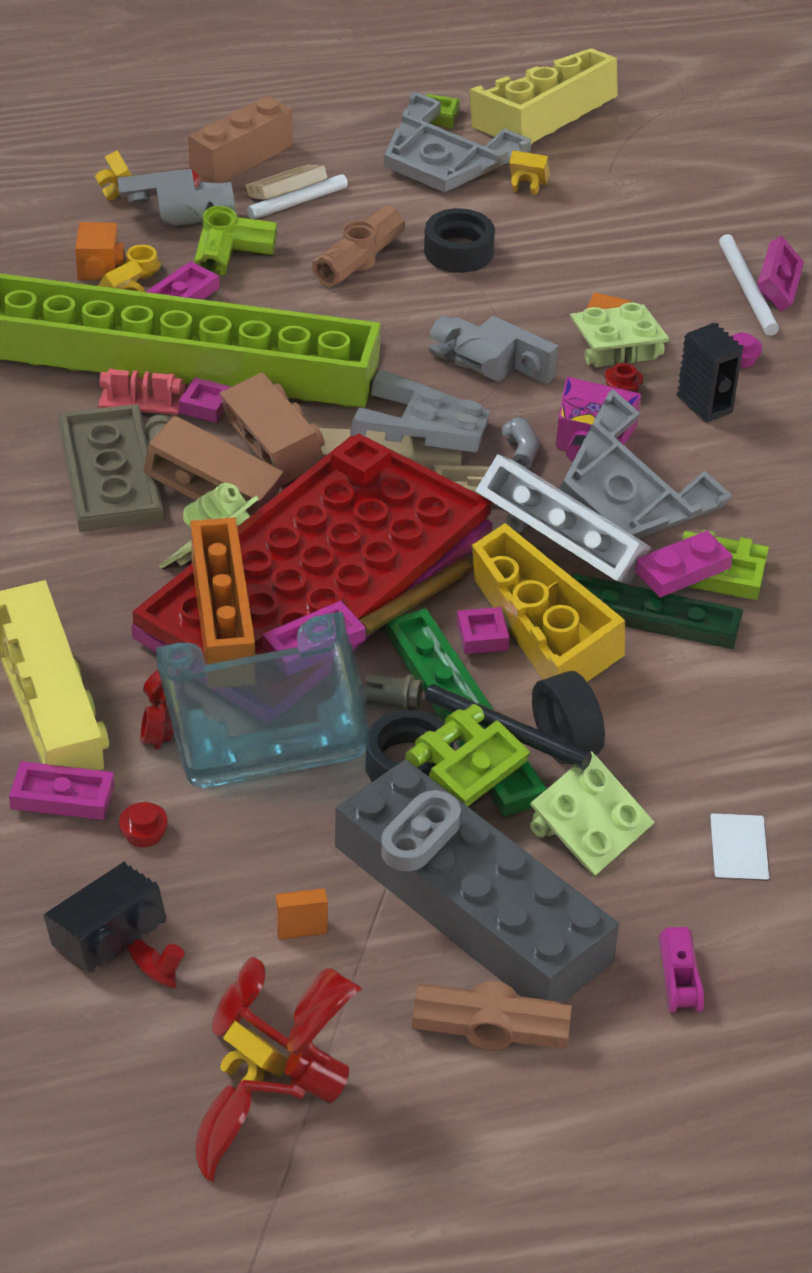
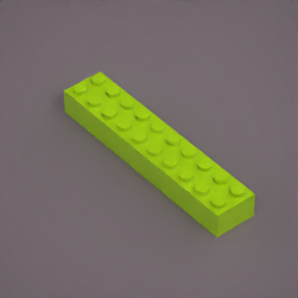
(188, 337)

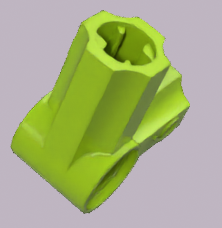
(226, 232)

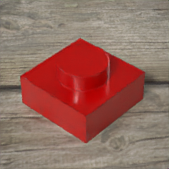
(361, 458)

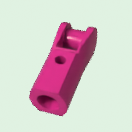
(680, 969)

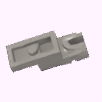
(177, 197)
(494, 348)

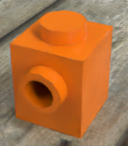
(97, 250)

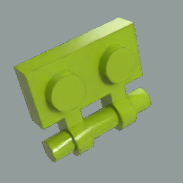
(746, 570)
(475, 766)

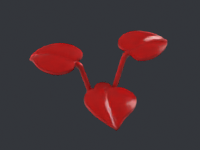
(307, 1065)

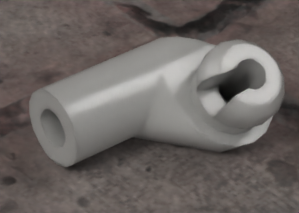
(528, 442)

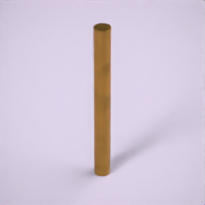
(415, 595)

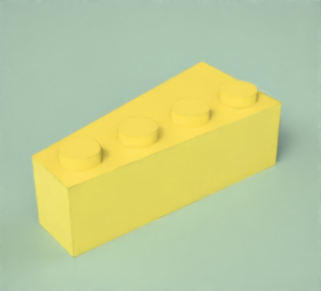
(546, 96)
(48, 680)

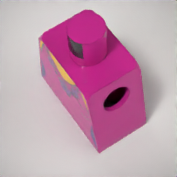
(579, 409)

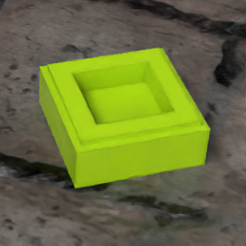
(449, 111)

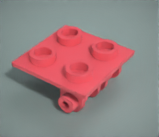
(153, 395)

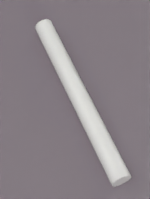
(749, 285)

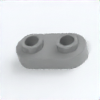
(413, 838)

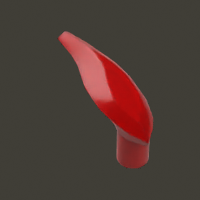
(156, 967)

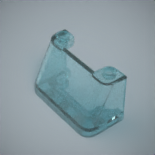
(268, 708)

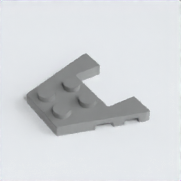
(440, 156)
(429, 414)
(626, 490)

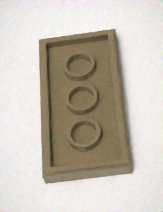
(106, 466)

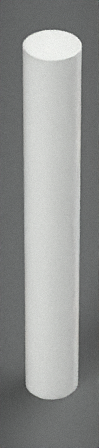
(297, 197)

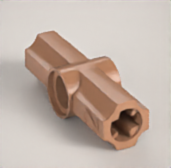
(358, 246)
(492, 1016)

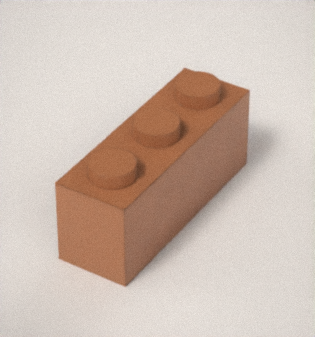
(240, 140)
(273, 426)
(199, 462)

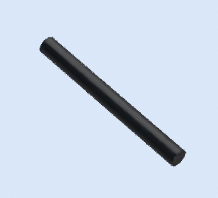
(524, 733)

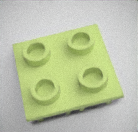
(620, 332)
(221, 502)
(590, 815)

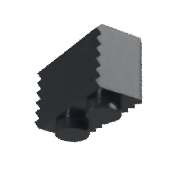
(710, 371)
(105, 916)

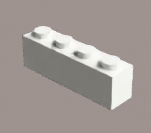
(562, 519)

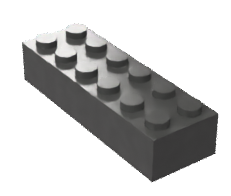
(484, 893)

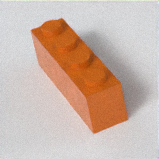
(221, 590)

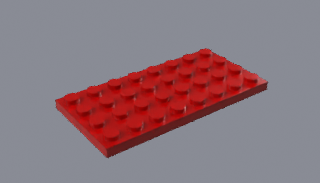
(330, 544)

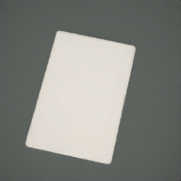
(739, 846)

